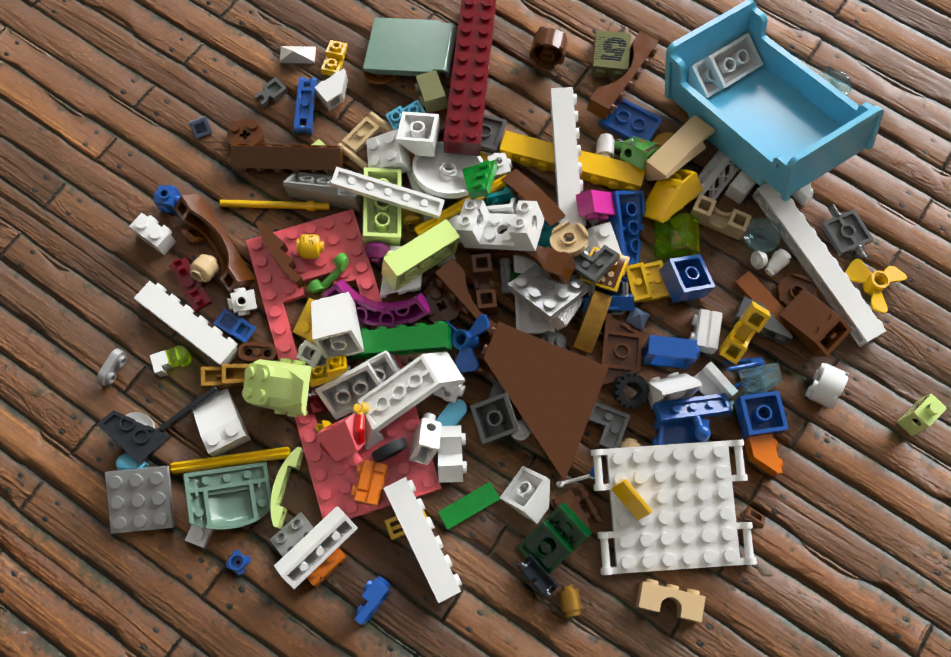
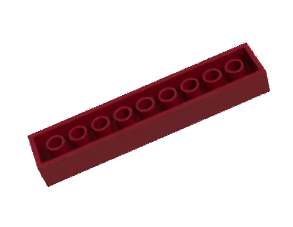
(470, 78)

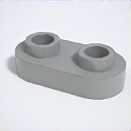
(111, 367)

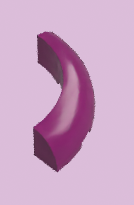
(383, 313)

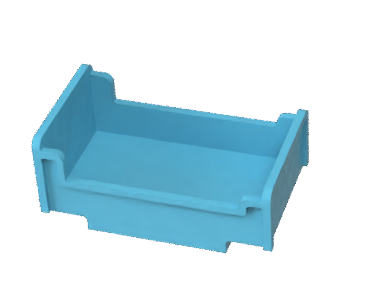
(779, 119)

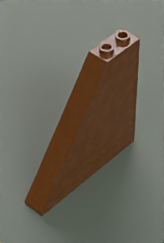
(547, 389)

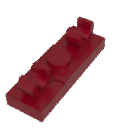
(192, 289)

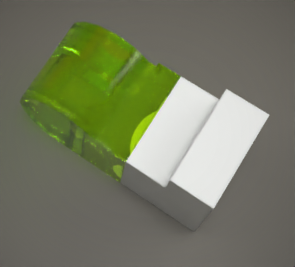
(169, 359)

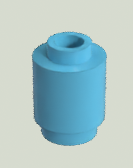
(125, 462)

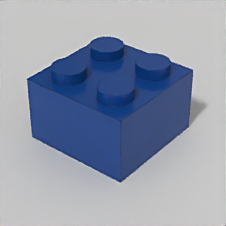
(687, 278)
(761, 414)

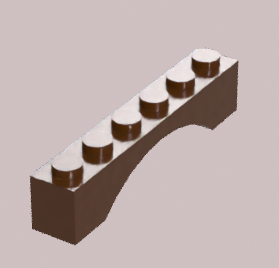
(606, 97)
(197, 214)
(555, 264)
(453, 280)

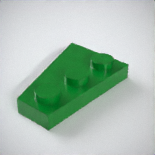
(480, 178)

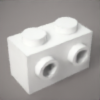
(152, 233)

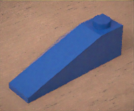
(627, 222)

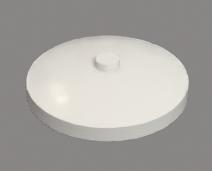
(443, 173)

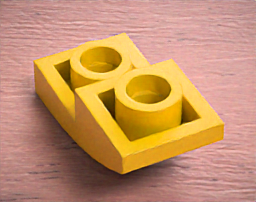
(334, 58)
(333, 369)

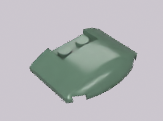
(228, 496)

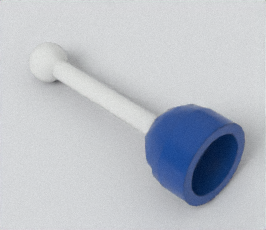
(560, 483)

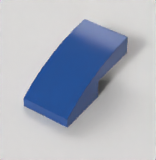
(235, 326)

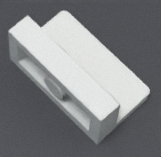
(714, 382)

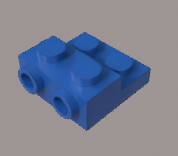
(375, 593)

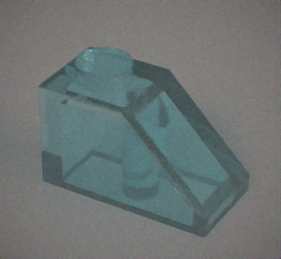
(760, 378)

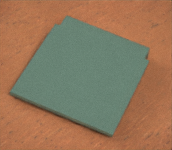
(410, 47)

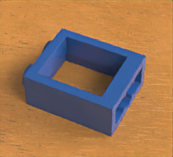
(670, 352)

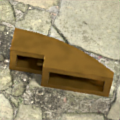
(592, 321)
(222, 376)

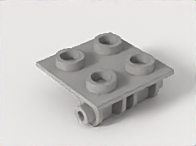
(291, 534)

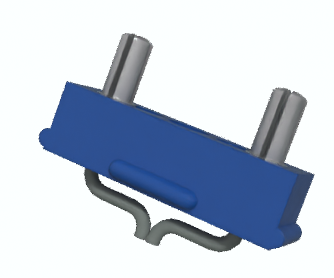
(619, 302)

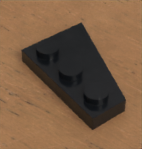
(133, 437)

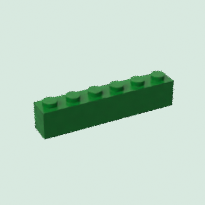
(405, 340)

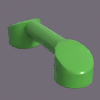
(341, 262)

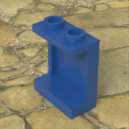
(676, 432)

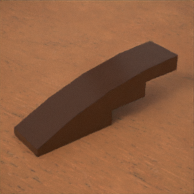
(526, 190)
(278, 251)

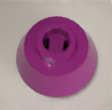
(376, 251)

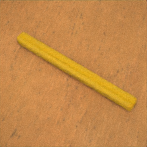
(454, 209)
(230, 460)

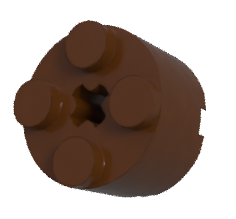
(548, 47)

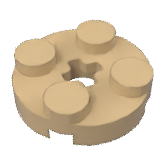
(575, 231)

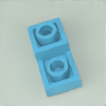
(395, 115)

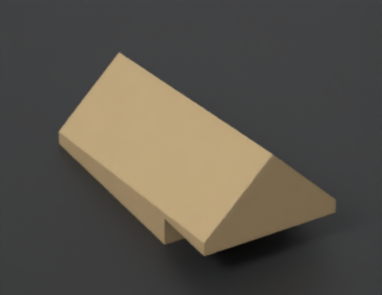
(678, 149)

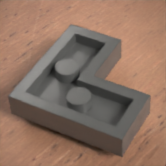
(597, 266)
(614, 423)

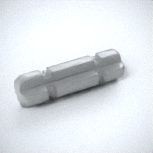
(505, 273)

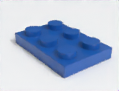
(632, 121)

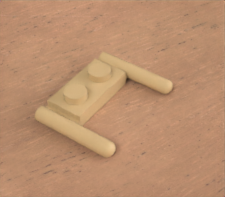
(357, 137)

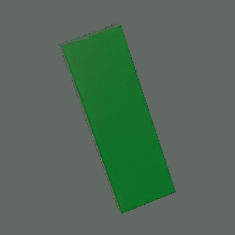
(469, 505)

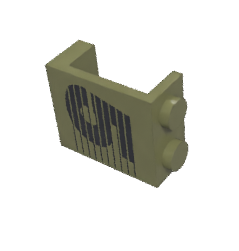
(611, 54)

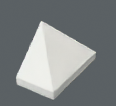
(297, 54)

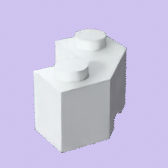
(450, 454)

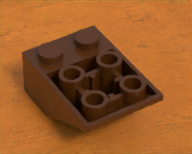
(814, 323)

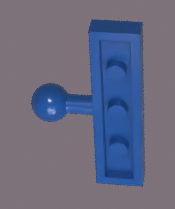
(695, 409)

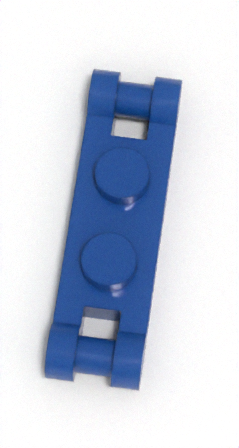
(305, 105)

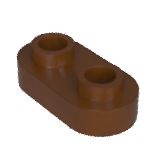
(258, 351)

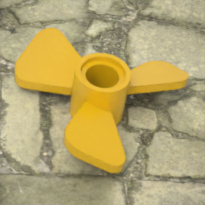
(874, 282)

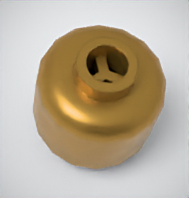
(410, 219)

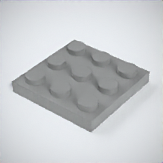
(545, 295)
(139, 499)

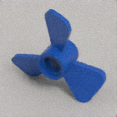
(466, 358)

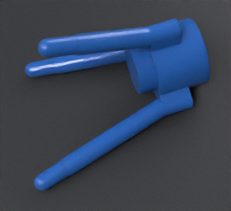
(749, 363)

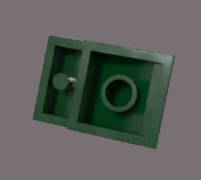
(555, 538)

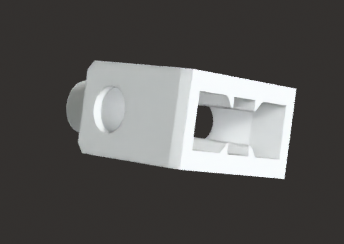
(425, 440)

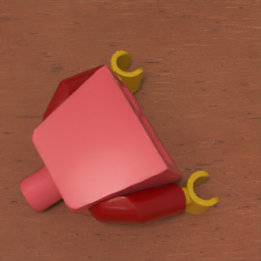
(345, 436)

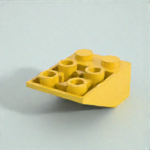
(672, 195)

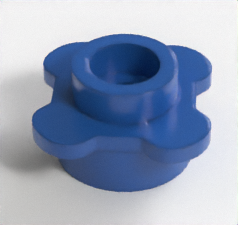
(232, 563)

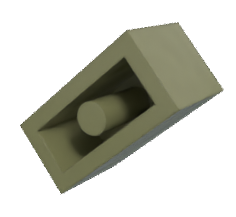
(431, 92)

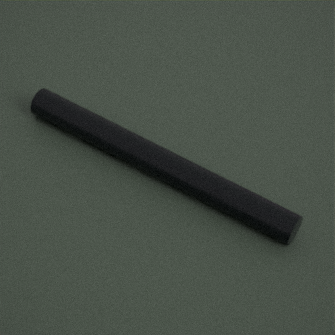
(188, 409)

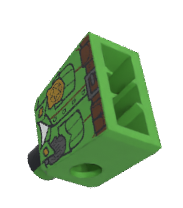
(636, 150)

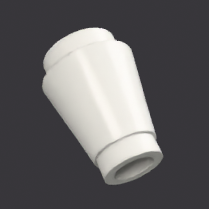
(777, 262)

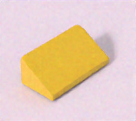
(631, 499)

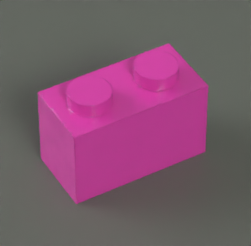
(595, 205)

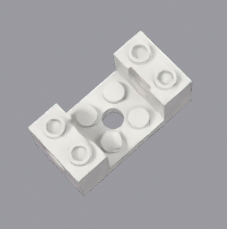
(482, 229)

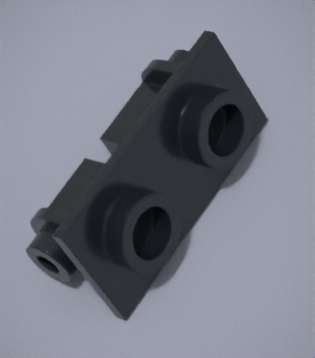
(537, 574)

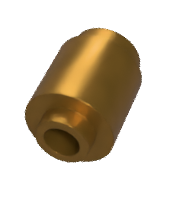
(570, 601)

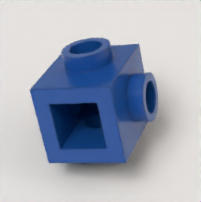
(166, 198)

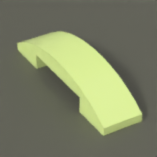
(293, 461)

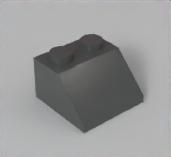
(495, 419)

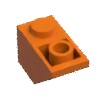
(763, 453)

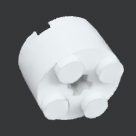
(827, 385)

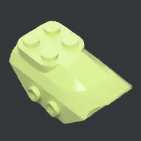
(278, 385)

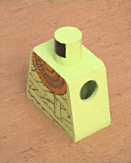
(925, 410)

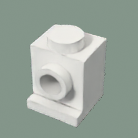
(311, 354)

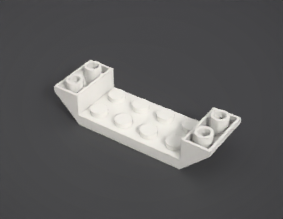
(406, 390)

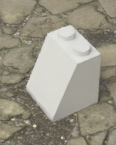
(336, 326)

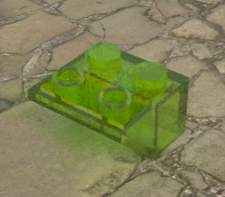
(677, 237)

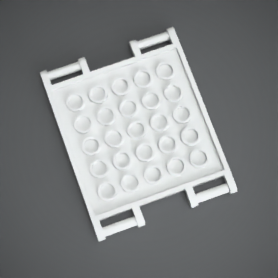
(690, 503)

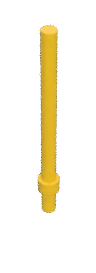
(310, 205)

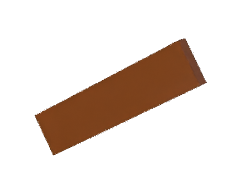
(754, 290)

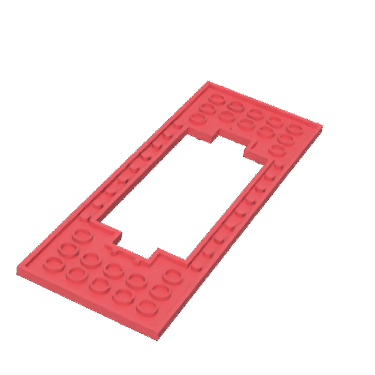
(333, 478)

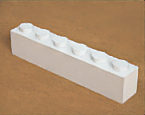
(186, 324)
(422, 540)

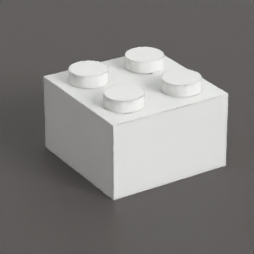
(387, 153)

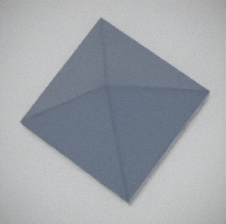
(200, 127)
(637, 318)

